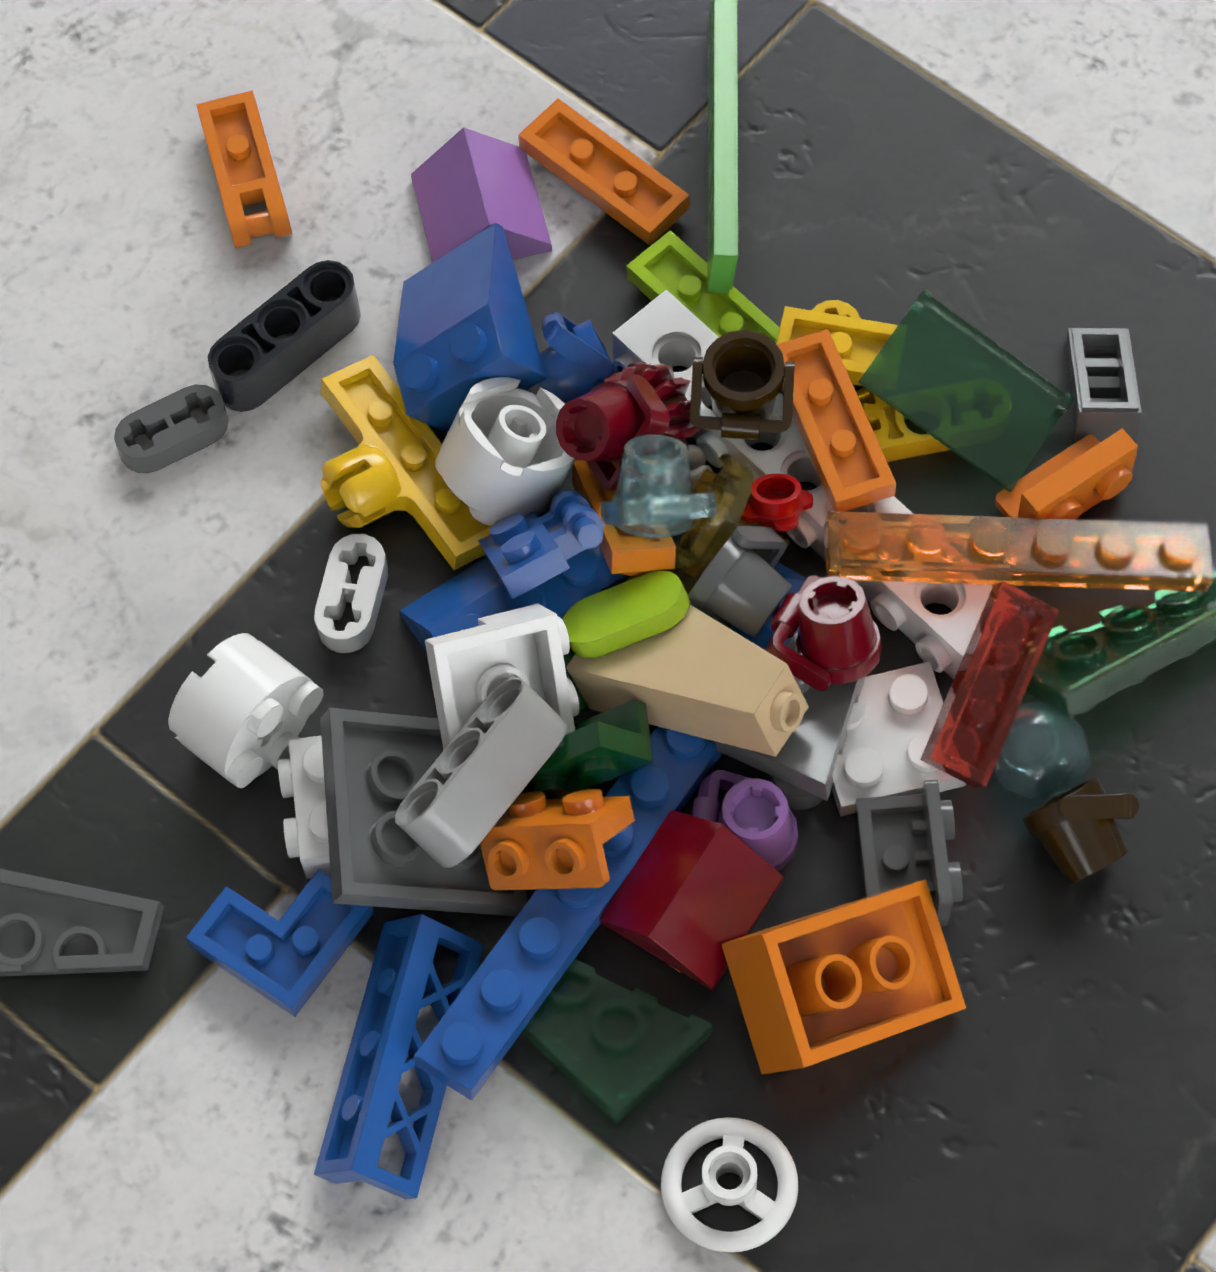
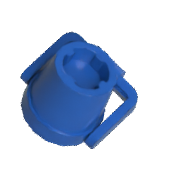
(574, 359)

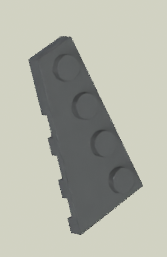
(72, 928)

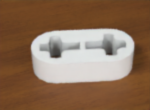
(364, 596)

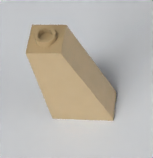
(699, 684)

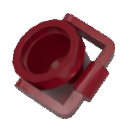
(605, 419)
(835, 632)

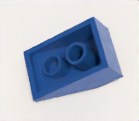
(463, 326)

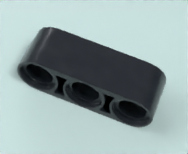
(295, 310)

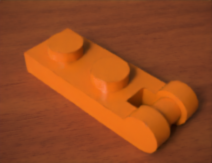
(243, 167)

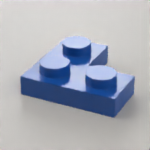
(285, 956)

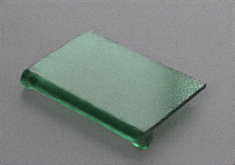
(965, 391)

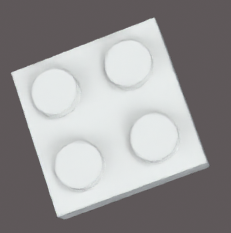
(889, 737)

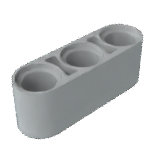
(481, 772)

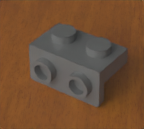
(906, 843)

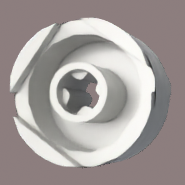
(504, 451)
(243, 709)

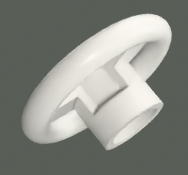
(725, 1159)

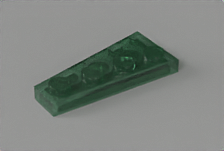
(1122, 649)

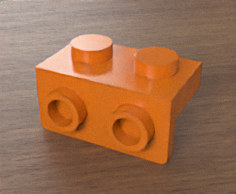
(1073, 479)
(554, 841)

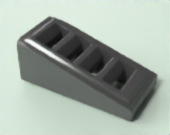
(1089, 409)

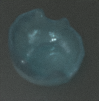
(1042, 753)

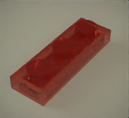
(989, 685)

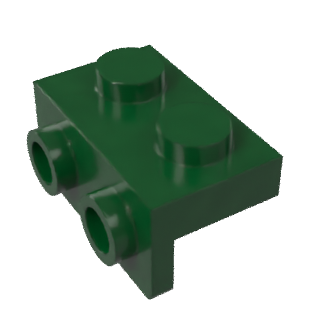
(596, 752)

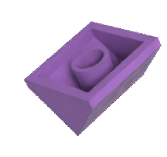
(473, 186)

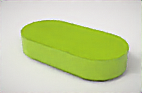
(626, 614)

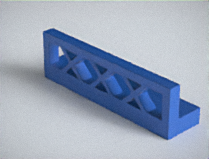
(379, 1053)

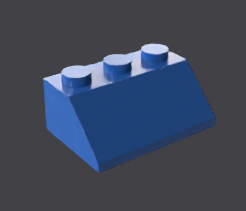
(480, 593)

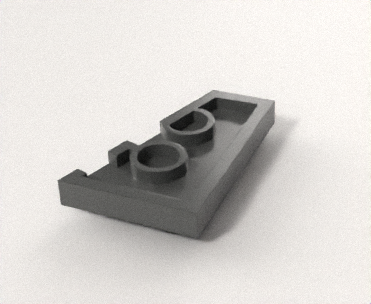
(814, 746)

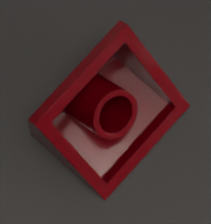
(692, 895)

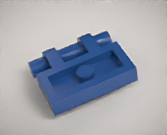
(535, 549)

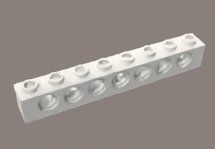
(673, 336)

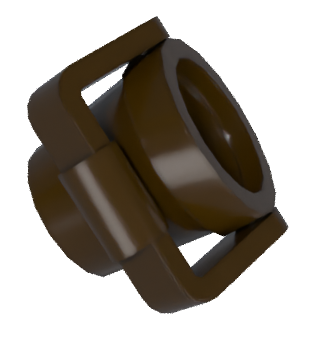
(743, 379)
(1081, 828)

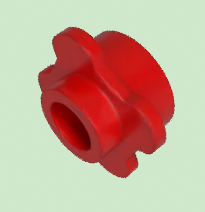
(777, 502)

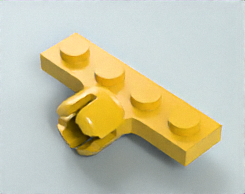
(392, 464)

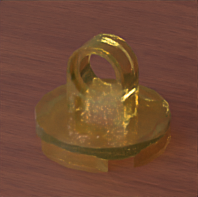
(709, 534)

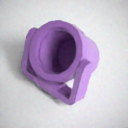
(753, 812)

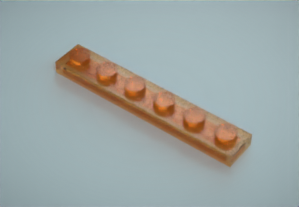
(1018, 551)

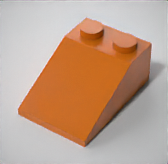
(843, 978)

